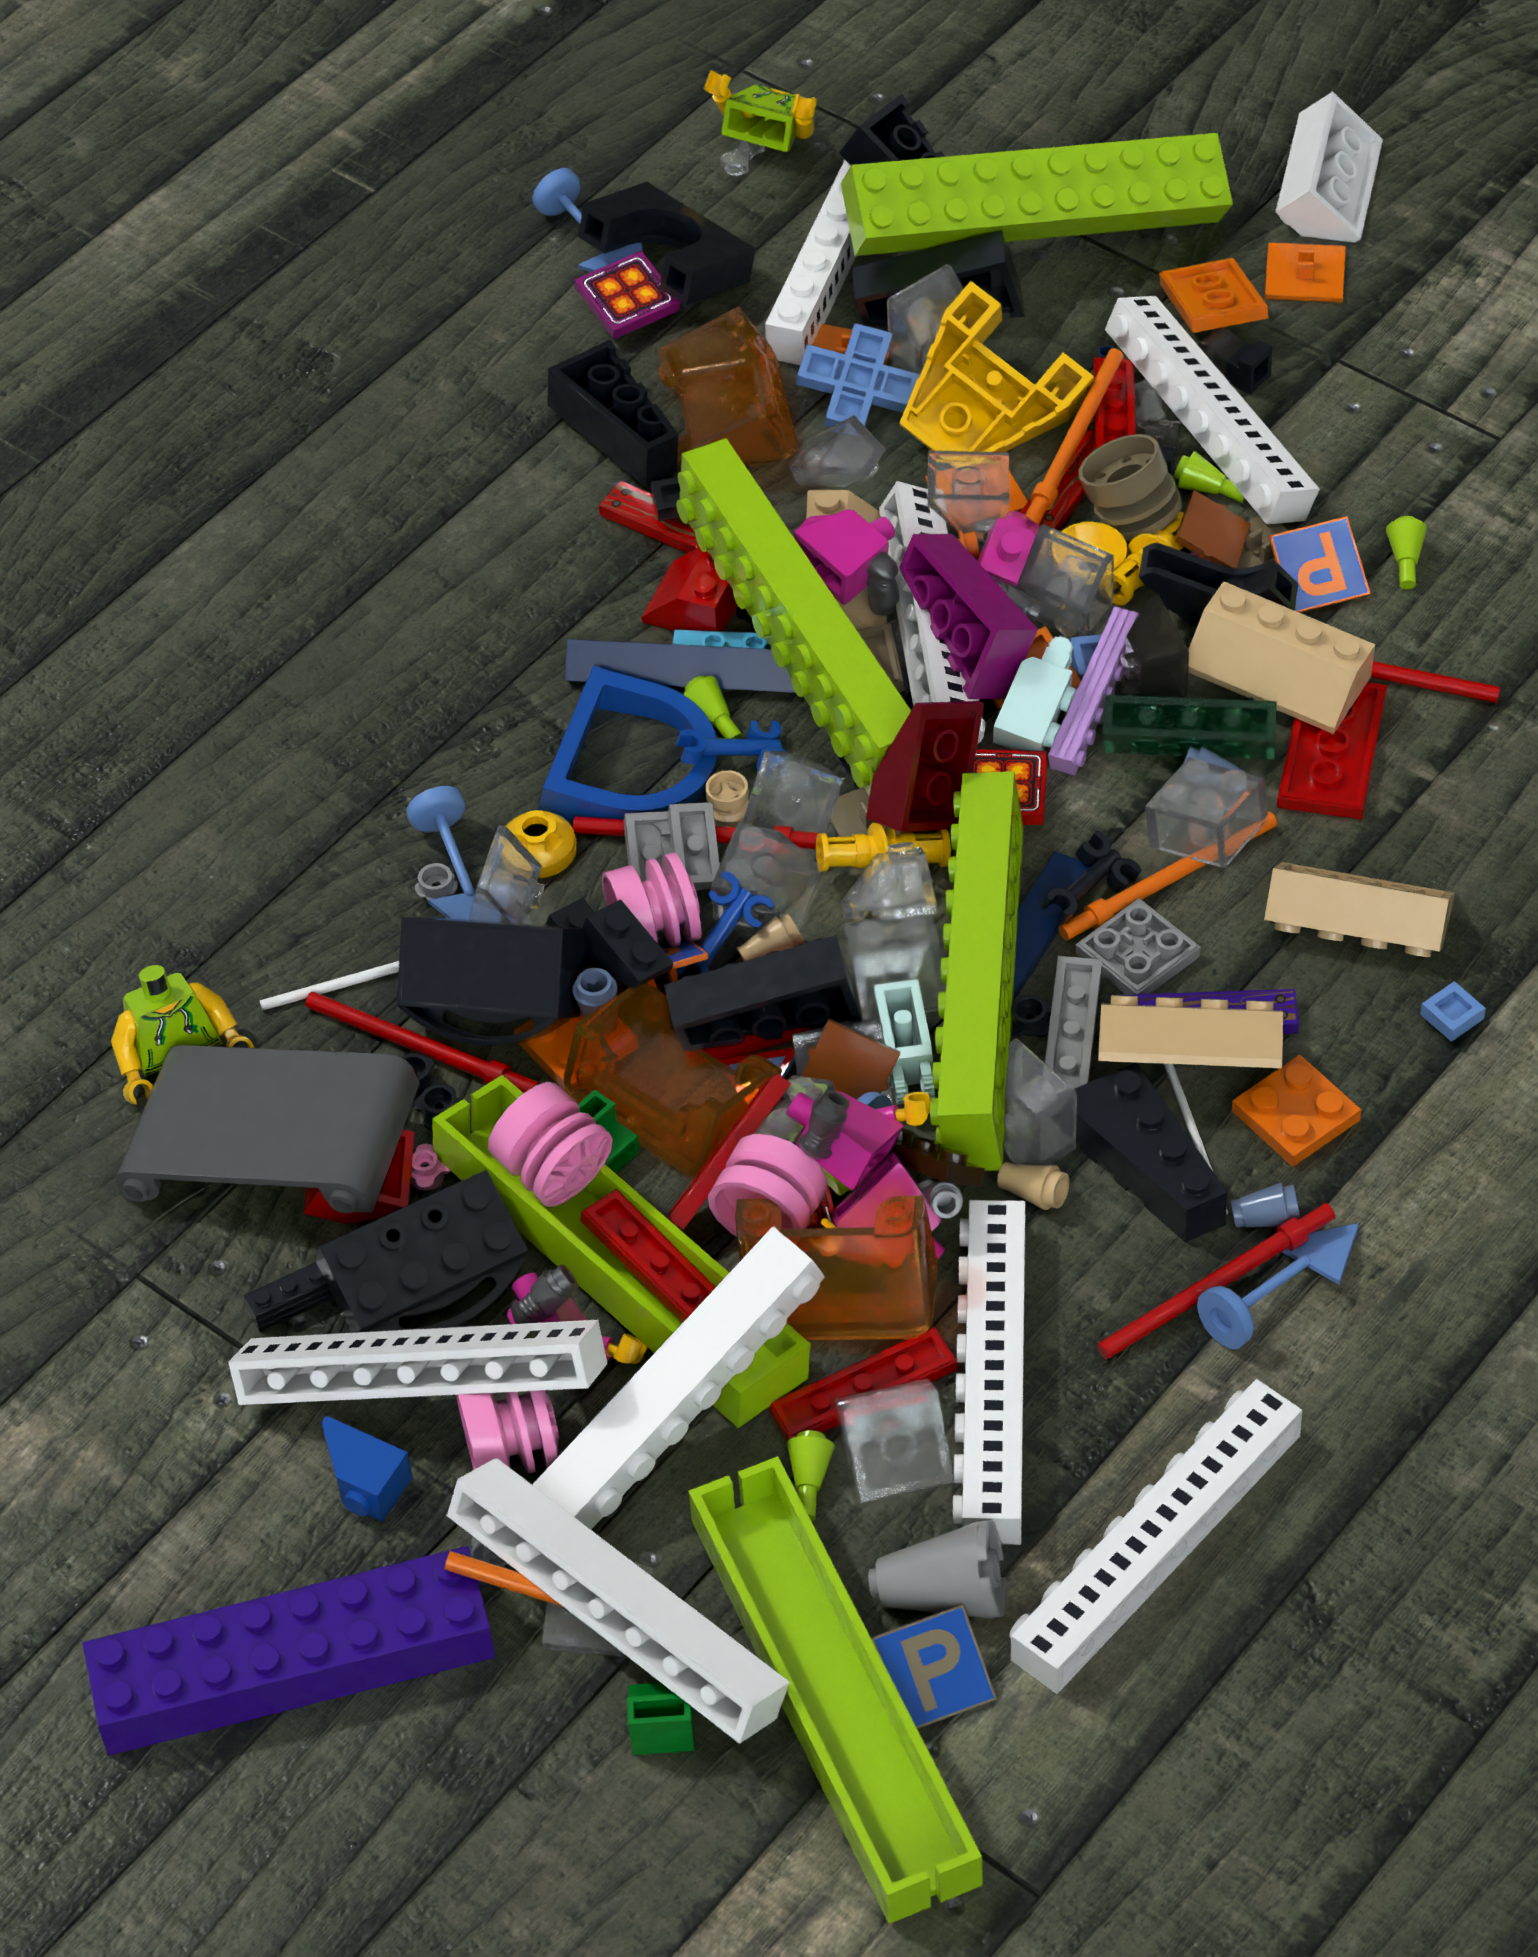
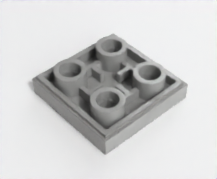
(1139, 949)

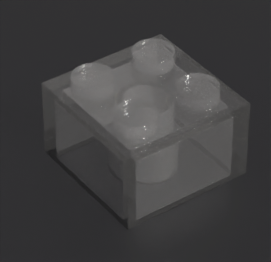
(1206, 812)

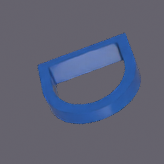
(631, 696)

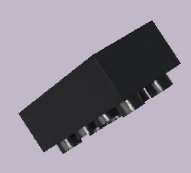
(488, 975)
(425, 1259)

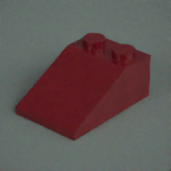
(926, 766)

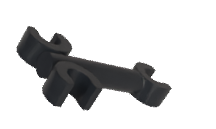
(1103, 862)

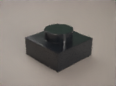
(665, 496)

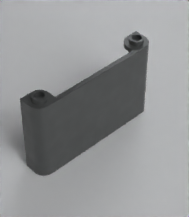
(272, 1122)

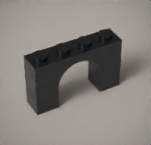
(706, 257)

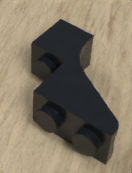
(1190, 582)
(615, 941)

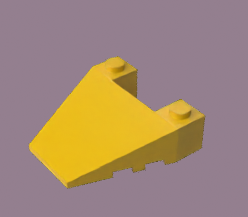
(975, 398)

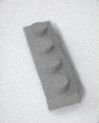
(1073, 1018)

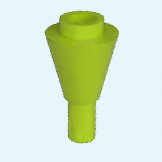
(1200, 475)
(1406, 540)
(708, 696)
(809, 1460)

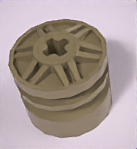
(1131, 486)

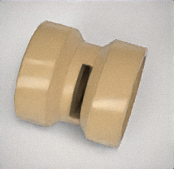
(728, 796)

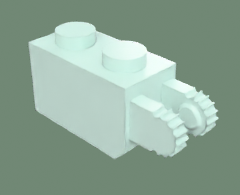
(1036, 700)
(906, 1030)

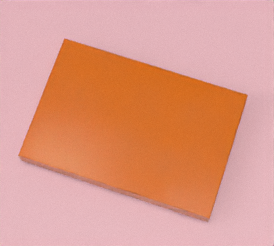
(1213, 295)

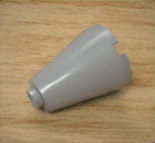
(945, 1574)

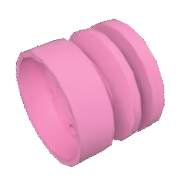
(660, 903)
(550, 1144)
(509, 1427)

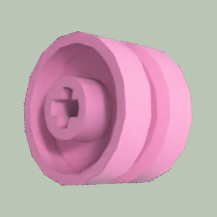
(772, 1171)

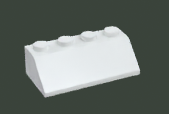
(1329, 172)

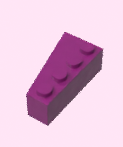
(969, 612)

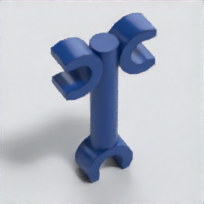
(754, 745)
(739, 902)

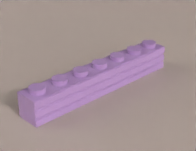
(1089, 701)

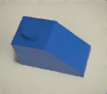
(366, 1469)

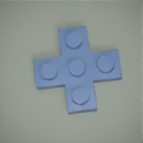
(857, 377)

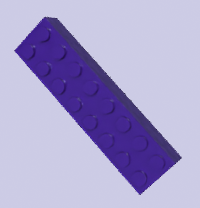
(285, 1651)

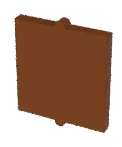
(1212, 531)
(850, 1060)

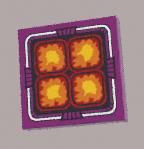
(626, 295)

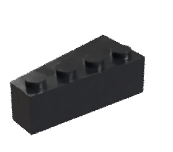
(889, 137)
(976, 259)
(613, 412)
(764, 996)
(1149, 1152)

